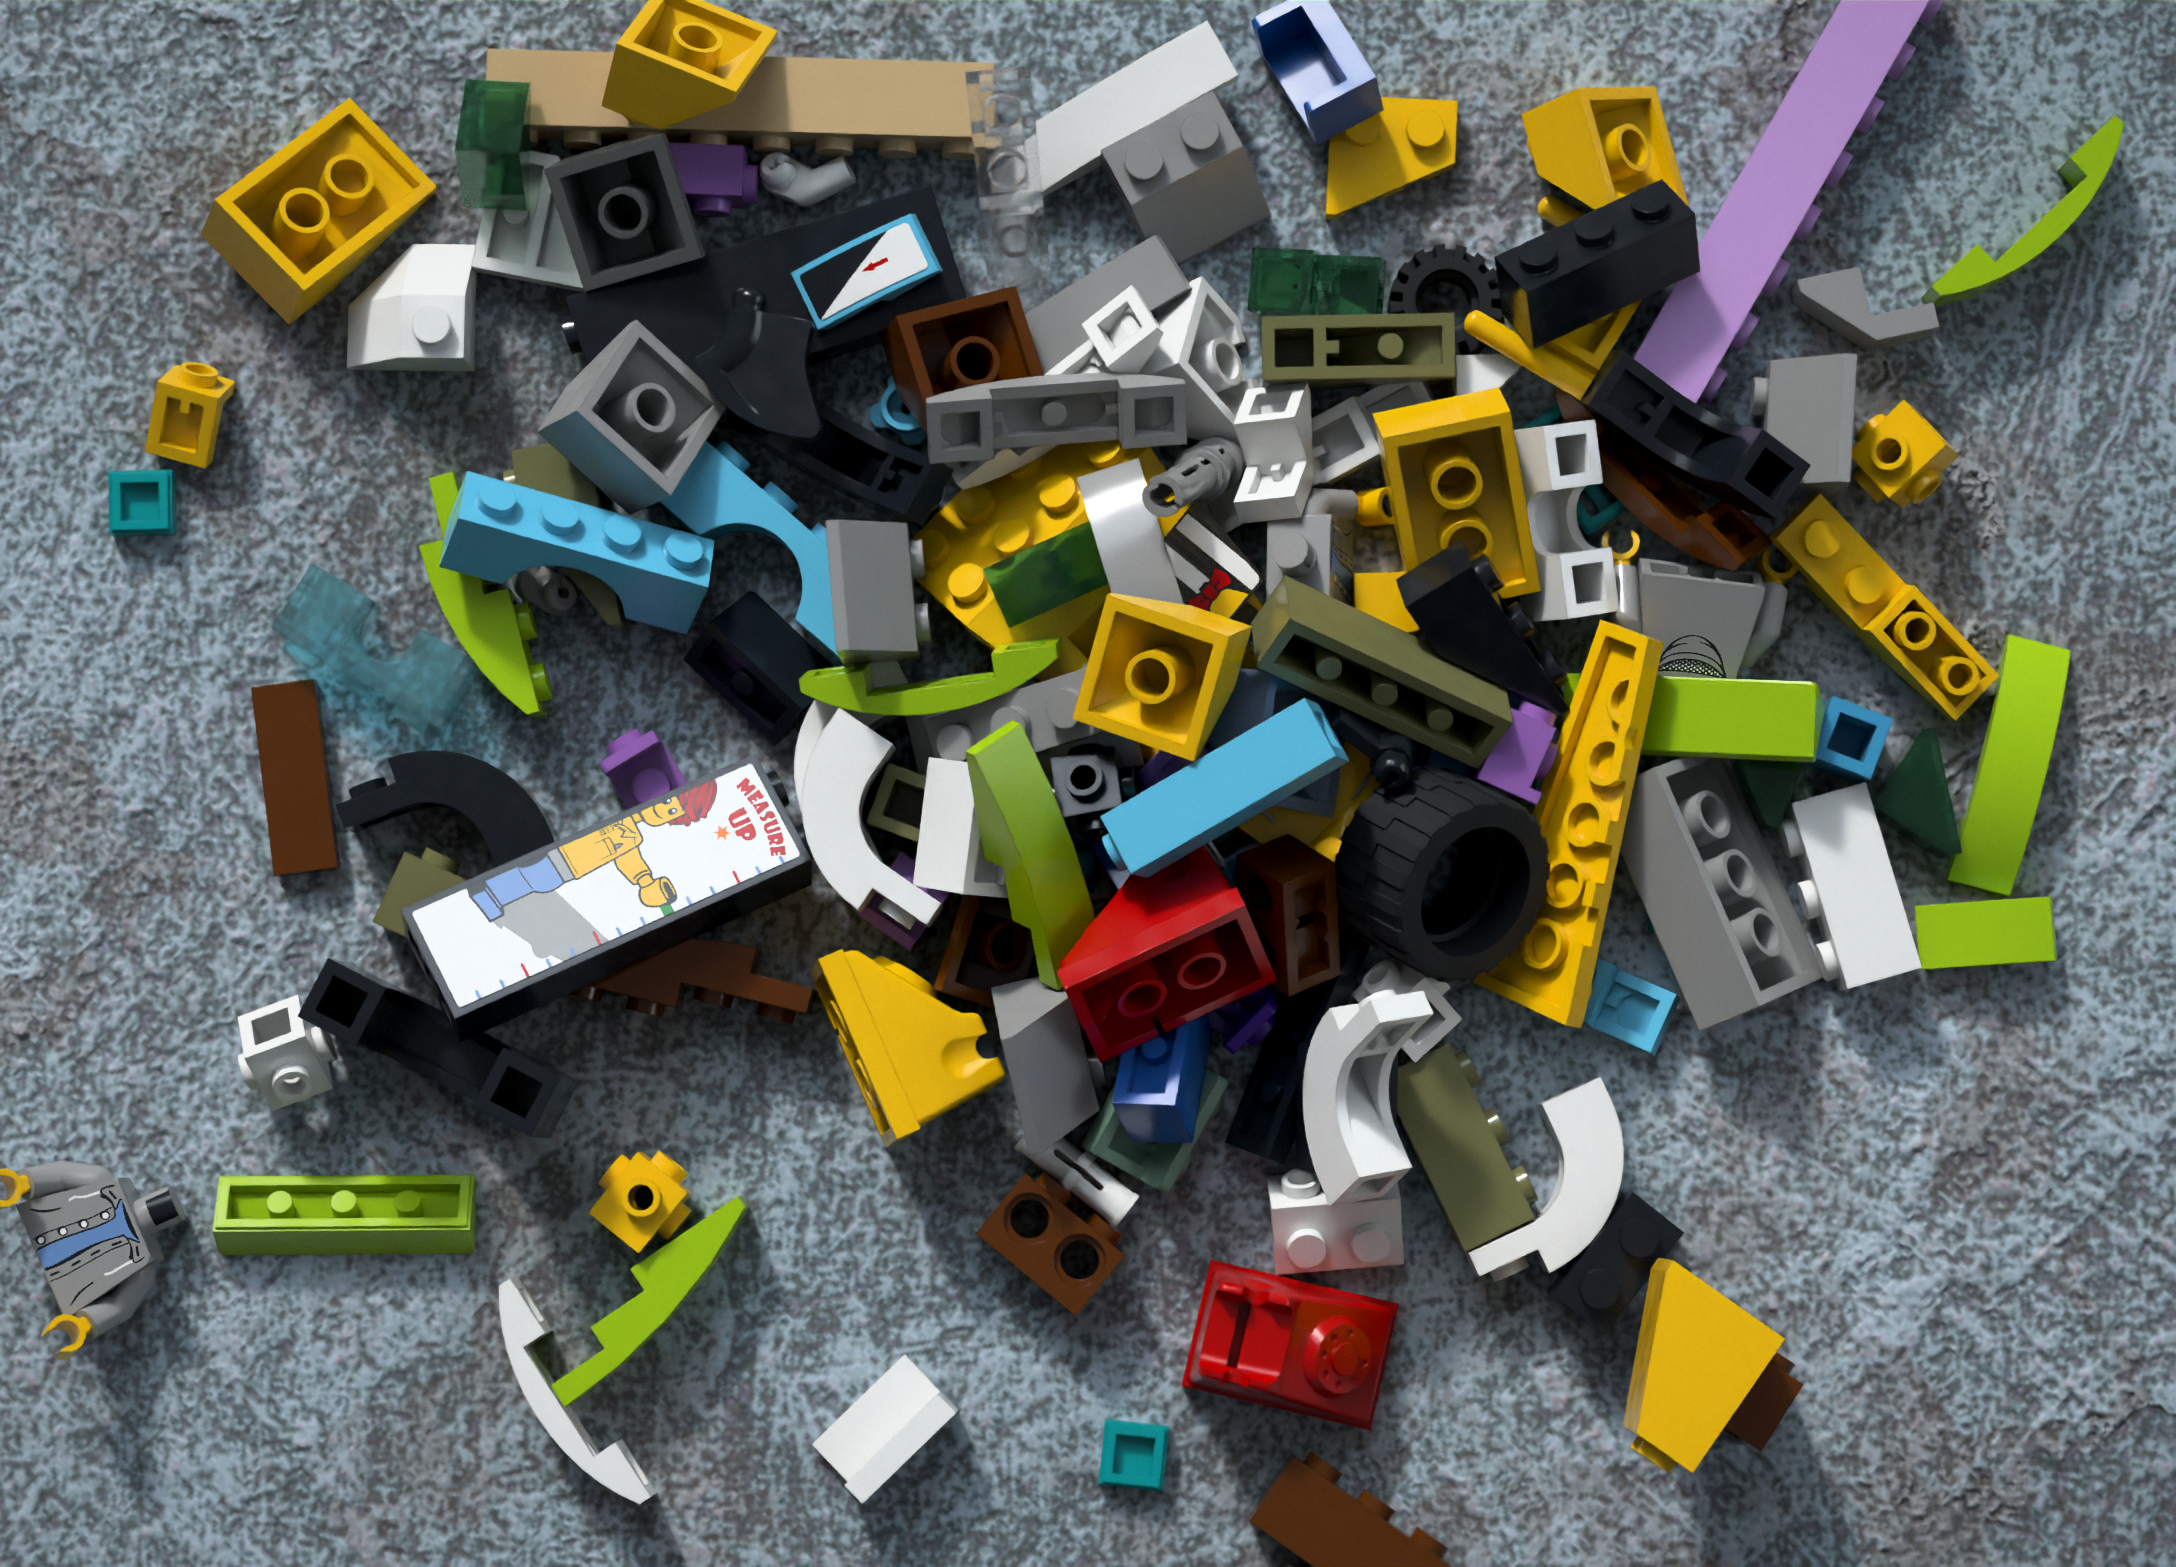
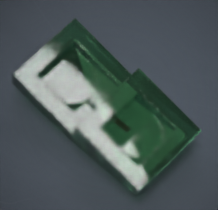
(1314, 284)

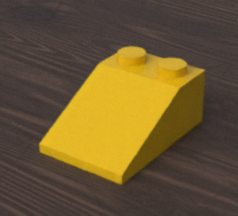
(316, 210)
(1456, 478)

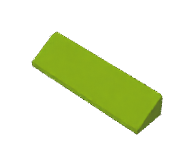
(1730, 718)
(345, 1214)

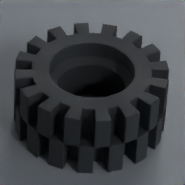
(1453, 267)

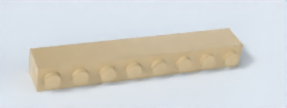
(782, 105)

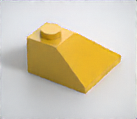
(683, 61)
(1603, 143)
(1160, 673)

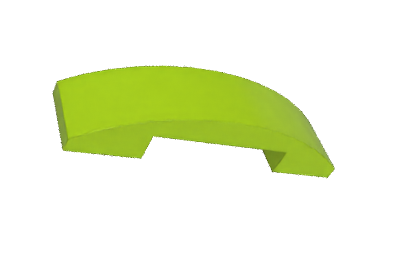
(2085, 173)
(853, 685)
(2011, 765)

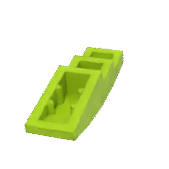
(1031, 842)
(667, 1282)

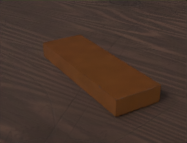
(295, 778)

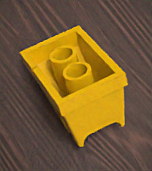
(902, 1042)

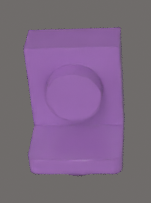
(641, 767)

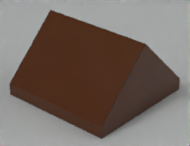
(985, 951)

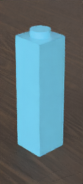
(1222, 789)

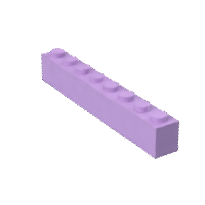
(1777, 191)

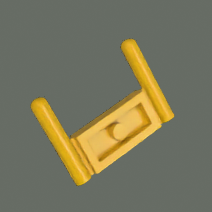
(1571, 359)

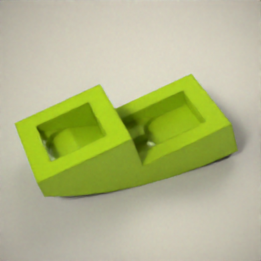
(1986, 933)

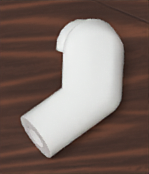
(801, 183)

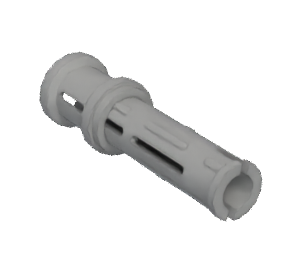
(1193, 478)

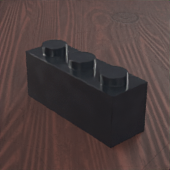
(1597, 263)

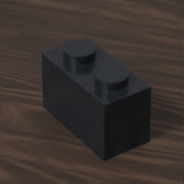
(1615, 1263)

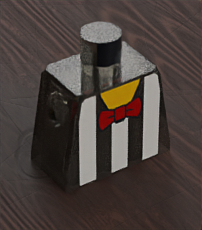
(1212, 568)

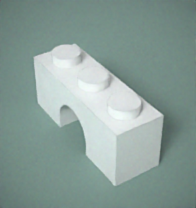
(1571, 573)

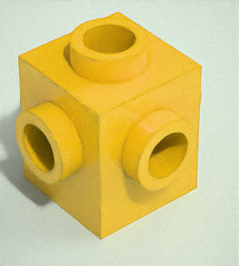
(1901, 456)
(619, 1205)

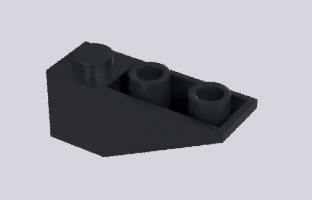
(1470, 624)

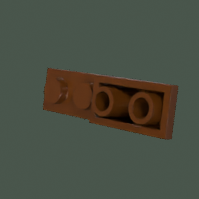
(716, 970)

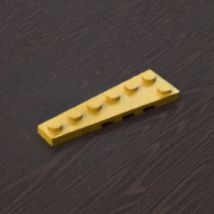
(1584, 825)

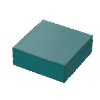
(142, 503)
(1133, 1454)

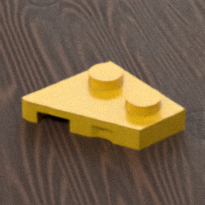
(1389, 152)

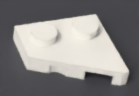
(528, 242)

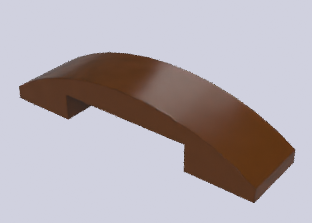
(1666, 504)

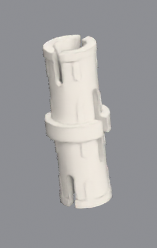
(1112, 1198)

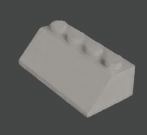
(1713, 891)

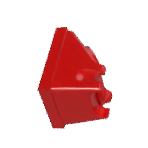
(1164, 955)
(1290, 1344)

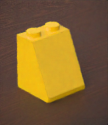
(1690, 1367)

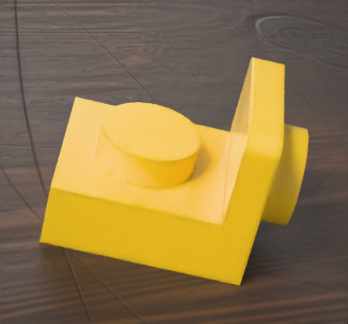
(188, 413)

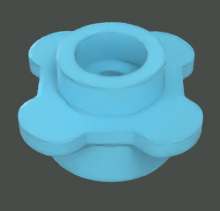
(889, 415)

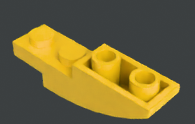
(1882, 609)

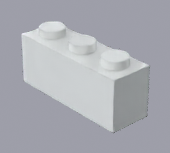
(1849, 887)

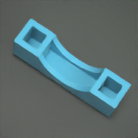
(722, 500)
(513, 528)

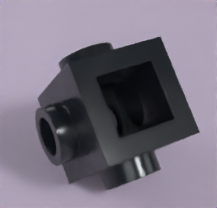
(1089, 785)

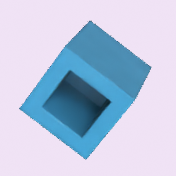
(1850, 740)

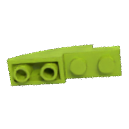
(487, 624)

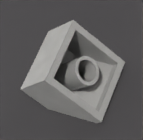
(1186, 179)
(1811, 412)
(633, 419)
(875, 592)
(1046, 1060)

